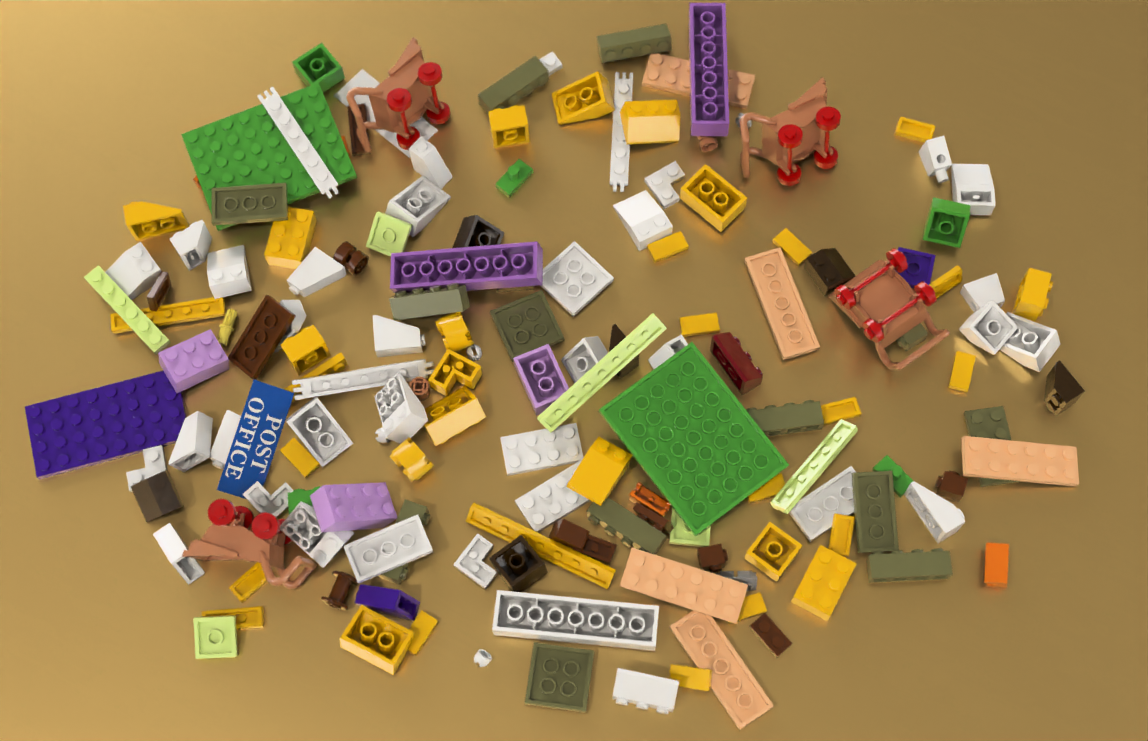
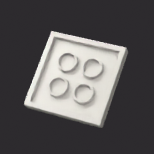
(575, 278)

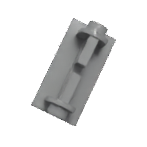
(746, 577)

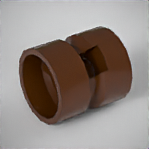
(351, 258)

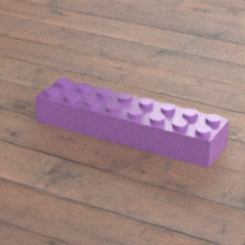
(708, 69)
(474, 266)

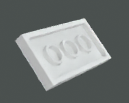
(541, 449)
(550, 501)
(816, 510)
(388, 549)

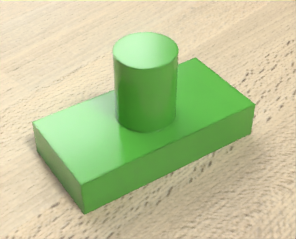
(514, 178)
(900, 479)

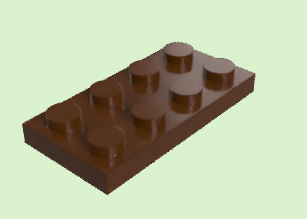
(261, 337)

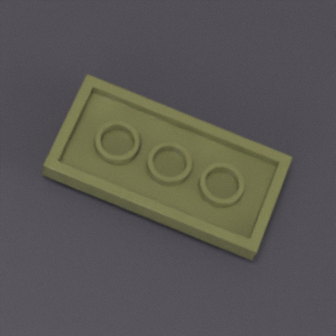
(249, 204)
(988, 424)
(874, 511)

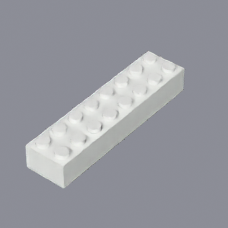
(575, 620)

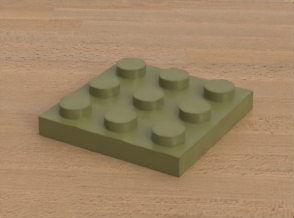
(527, 324)
(559, 677)

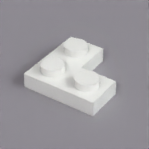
(661, 184)
(154, 464)
(267, 503)
(472, 562)

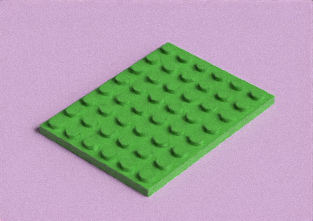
(253, 151)
(693, 438)

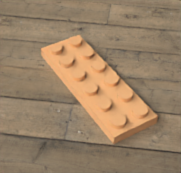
(673, 76)
(782, 303)
(1019, 461)
(684, 585)
(730, 676)

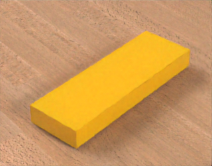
(245, 617)

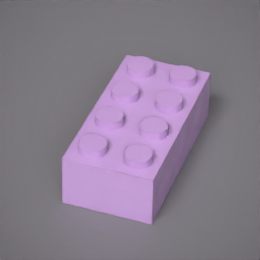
(353, 506)

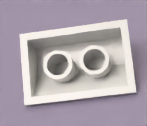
(645, 691)

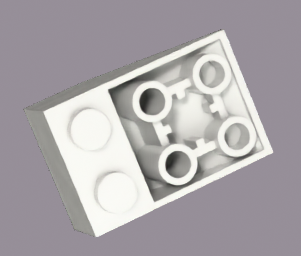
(974, 187)
(399, 410)
(305, 531)

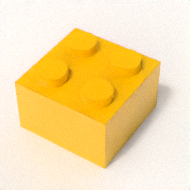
(509, 126)
(1032, 294)
(305, 349)
(773, 551)

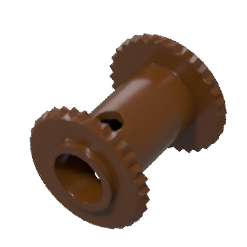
(339, 590)

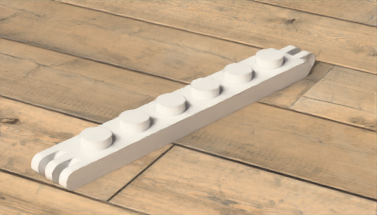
(299, 142)
(620, 151)
(360, 378)

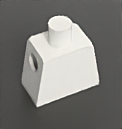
(936, 158)
(983, 291)

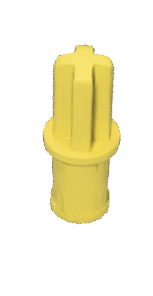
(226, 327)

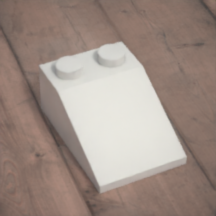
(418, 204)
(643, 219)
(134, 271)
(228, 272)
(1031, 343)
(319, 431)
(936, 513)

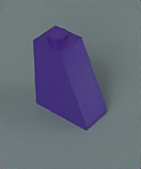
(387, 601)

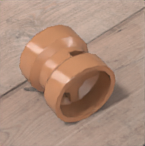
(707, 143)
(423, 389)

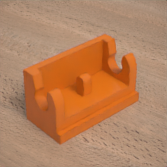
(649, 500)
(996, 564)

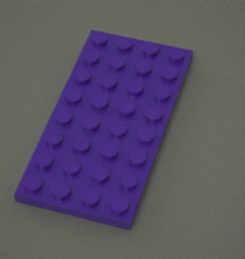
(104, 424)

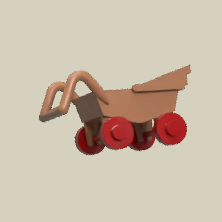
(402, 99)
(794, 135)
(888, 306)
(232, 540)

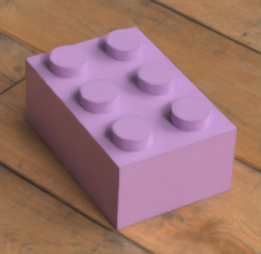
(193, 361)
(540, 377)

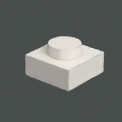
(551, 62)

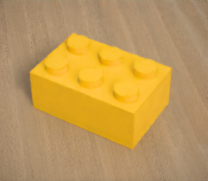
(713, 198)
(291, 238)
(823, 583)

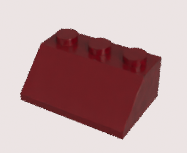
(735, 362)

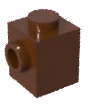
(951, 485)
(712, 558)

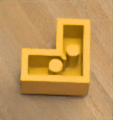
(452, 369)

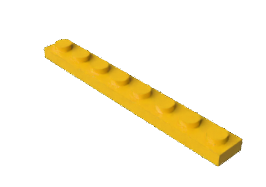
(542, 545)

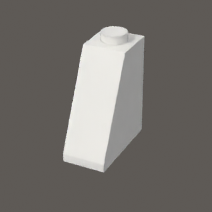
(429, 163)
(315, 273)
(396, 338)
(224, 439)
(193, 442)
(173, 547)

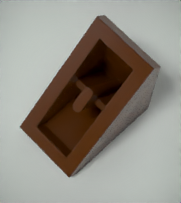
(569, 534)

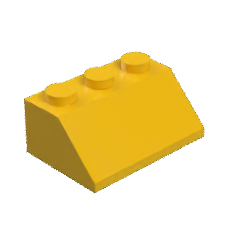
(650, 121)
(452, 415)
(376, 639)

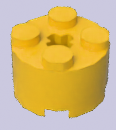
(455, 332)
(411, 459)

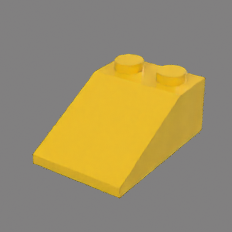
(583, 99)
(153, 220)
(600, 471)

